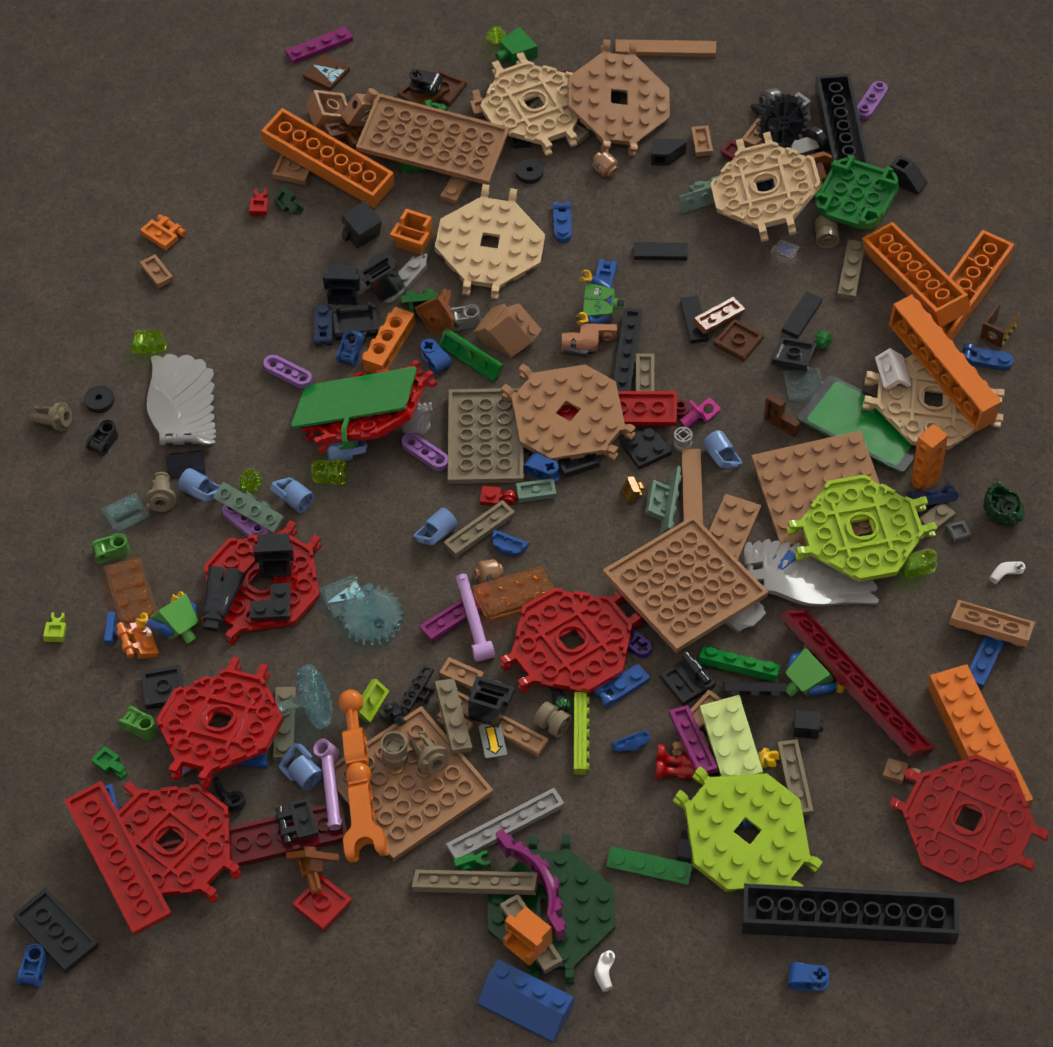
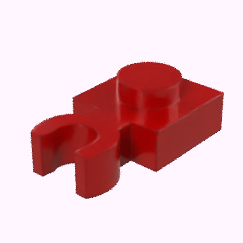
(259, 204)

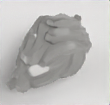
(420, 420)

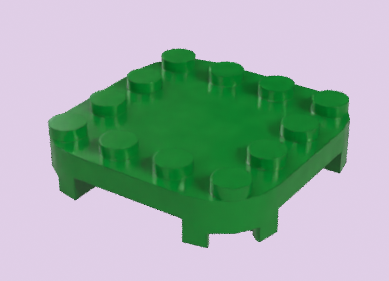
(857, 193)

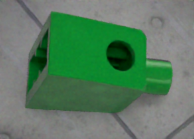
(516, 43)

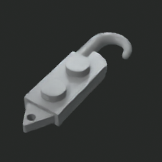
(410, 274)

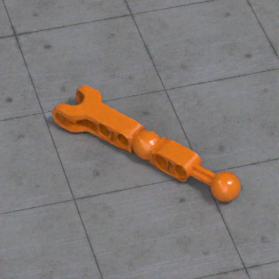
(358, 774)

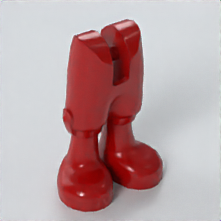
(664, 760)

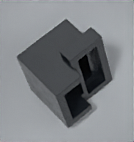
(360, 225)
(383, 278)
(342, 284)
(274, 555)
(489, 701)

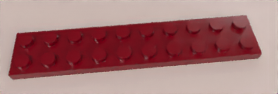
(857, 683)
(262, 841)

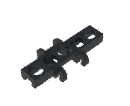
(416, 698)

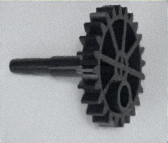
(781, 118)

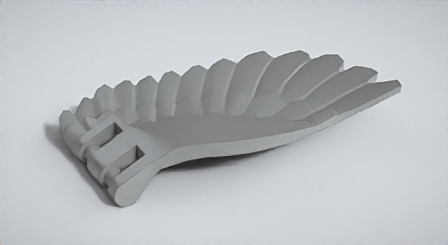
(181, 400)
(804, 581)

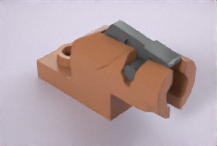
(588, 338)

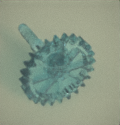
(367, 610)
(312, 697)

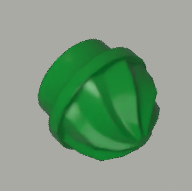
(822, 339)

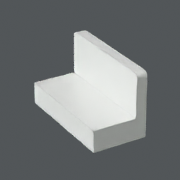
(892, 369)

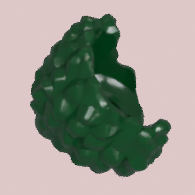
(1003, 505)

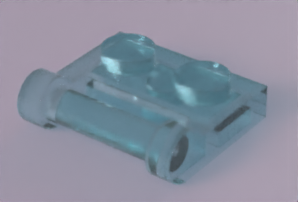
(123, 509)

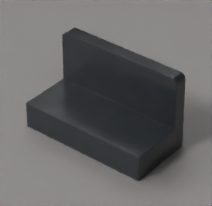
(180, 461)

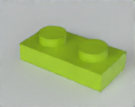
(372, 700)

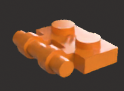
(159, 234)
(142, 640)

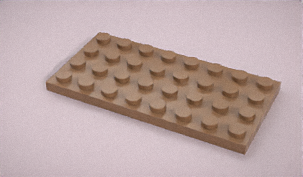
(433, 139)

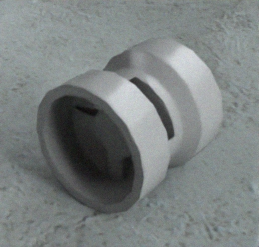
(682, 438)

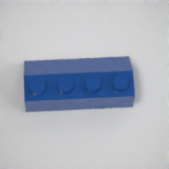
(526, 1000)

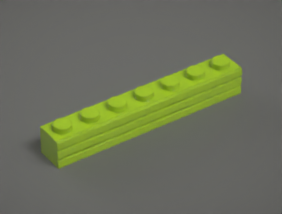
(581, 733)

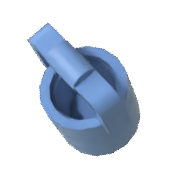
(721, 450)
(335, 453)
(197, 485)
(293, 494)
(438, 527)
(302, 769)

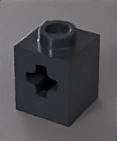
(807, 724)

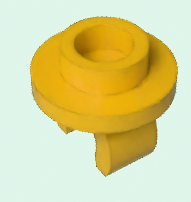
(768, 757)

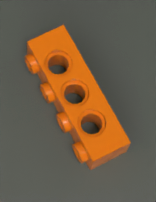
(389, 340)
(929, 458)

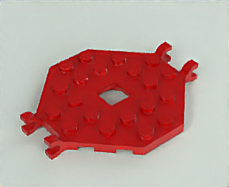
(375, 425)
(303, 582)
(557, 614)
(211, 749)
(982, 787)
(196, 819)

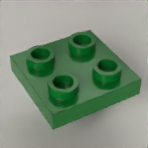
(411, 296)

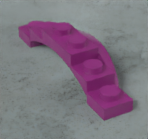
(550, 883)

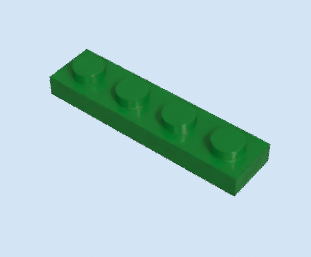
(470, 355)
(739, 664)
(649, 865)

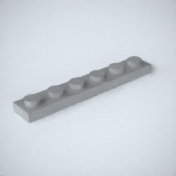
(511, 822)

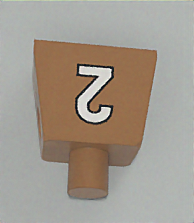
(359, 108)

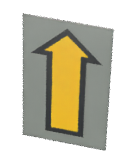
(492, 741)

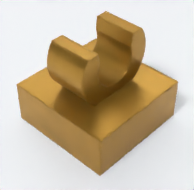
(632, 490)

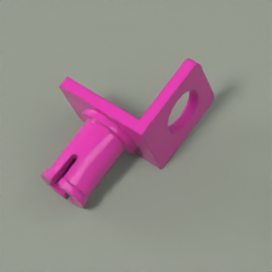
(697, 412)

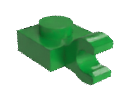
(109, 761)
(470, 861)

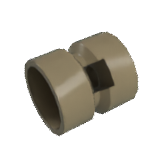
(826, 232)
(551, 718)
(394, 749)

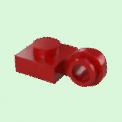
(492, 495)

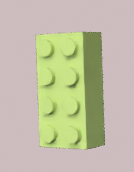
(730, 737)

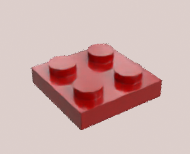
(324, 907)

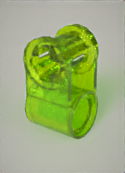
(149, 341)
(329, 471)
(919, 564)

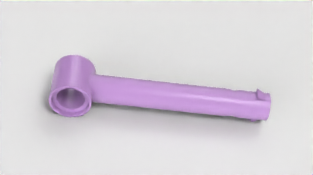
(482, 649)
(328, 755)

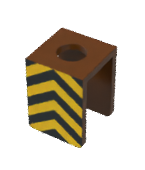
(1002, 335)

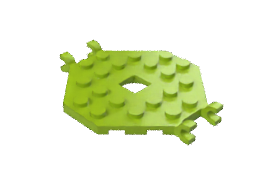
(856, 499)
(723, 854)

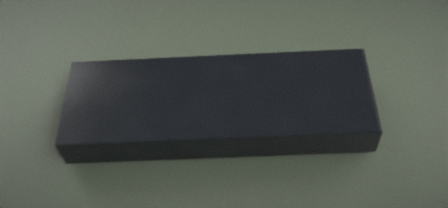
(660, 251)
(691, 309)
(802, 315)

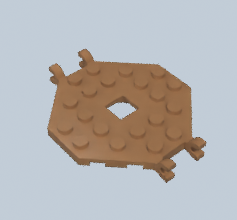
(618, 123)
(555, 437)

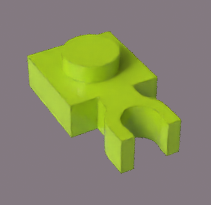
(55, 630)

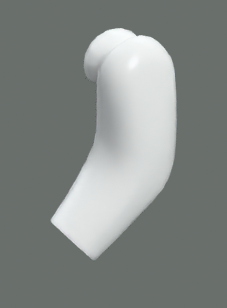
(1006, 568)
(602, 970)

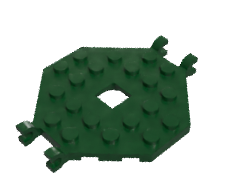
(586, 903)

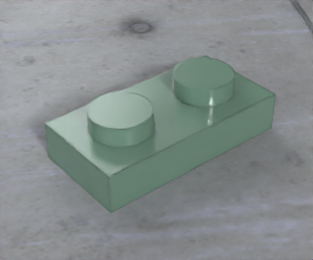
(536, 490)

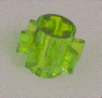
(495, 35)
(250, 480)

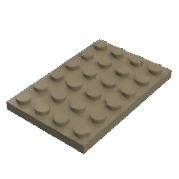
(483, 438)

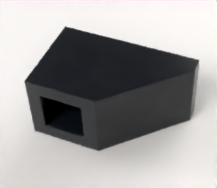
(667, 151)
(908, 174)

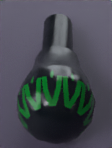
(560, 700)

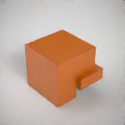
(413, 231)
(527, 935)

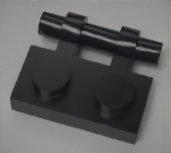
(303, 820)

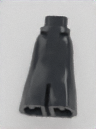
(219, 595)

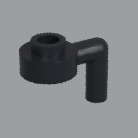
(234, 800)

